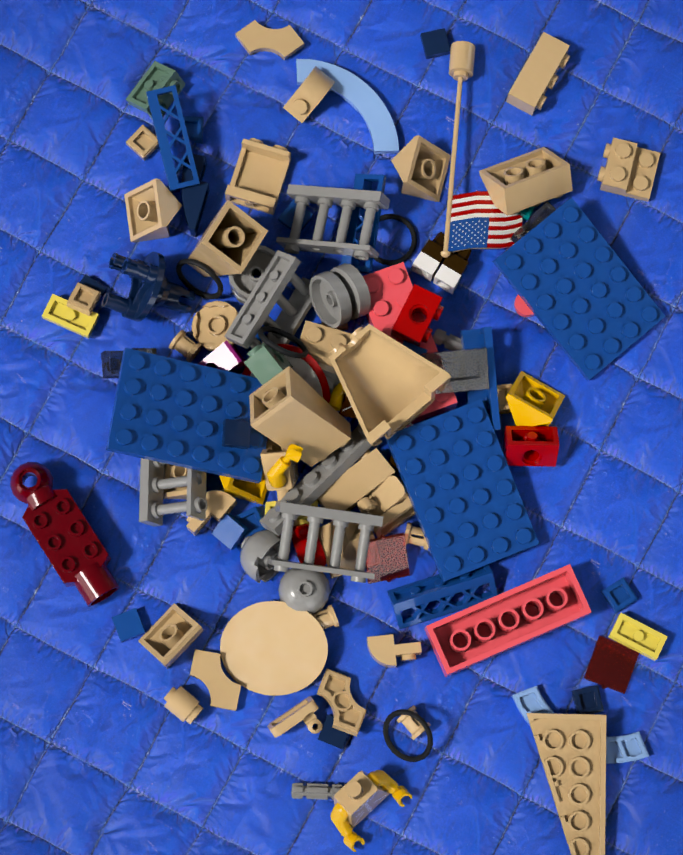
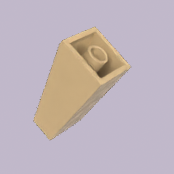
(228, 242)
(295, 414)

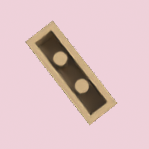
(538, 74)
(357, 482)

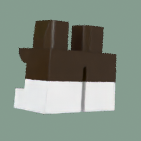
(451, 269)

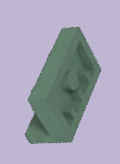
(156, 77)

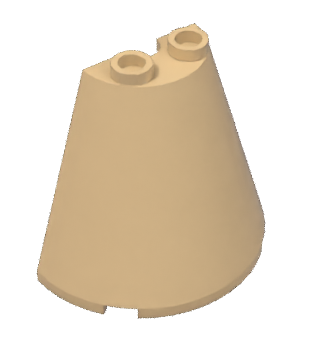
(385, 381)

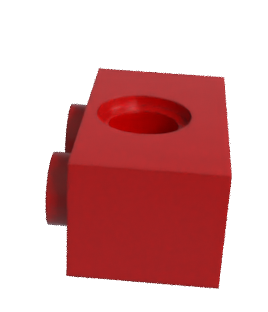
(422, 302)
(531, 445)

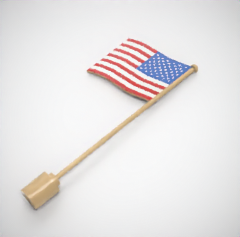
(471, 216)

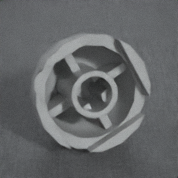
(256, 551)
(304, 590)

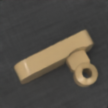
(383, 497)
(395, 517)
(301, 711)

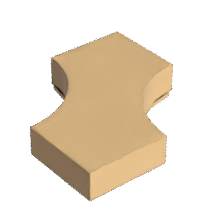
(258, 38)
(208, 669)
(346, 712)

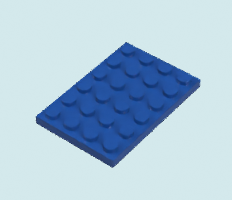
(579, 289)
(177, 413)
(462, 490)

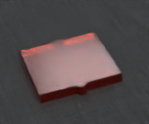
(387, 558)
(611, 665)

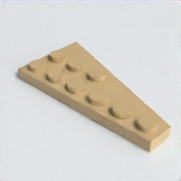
(575, 768)

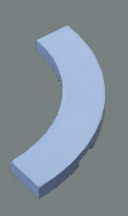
(361, 98)
(618, 748)

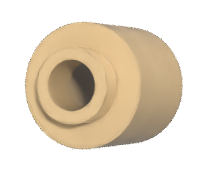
(183, 704)

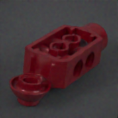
(64, 534)

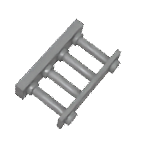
(325, 198)
(263, 298)
(152, 489)
(315, 517)

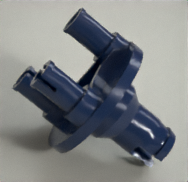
(148, 288)

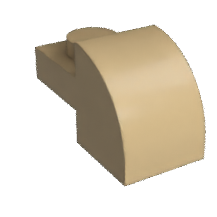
(309, 94)
(217, 506)
(385, 652)

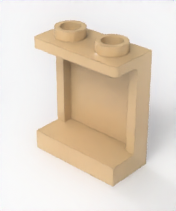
(259, 176)

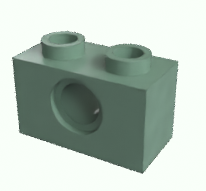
(266, 362)

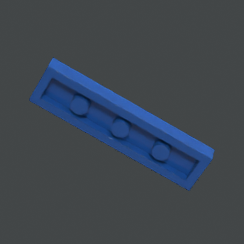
(164, 146)
(363, 182)
(480, 339)
(420, 593)

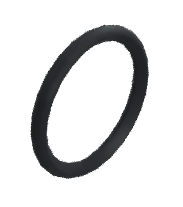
(413, 244)
(204, 267)
(287, 335)
(428, 731)

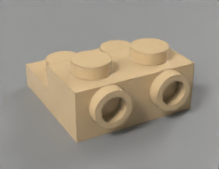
(628, 169)

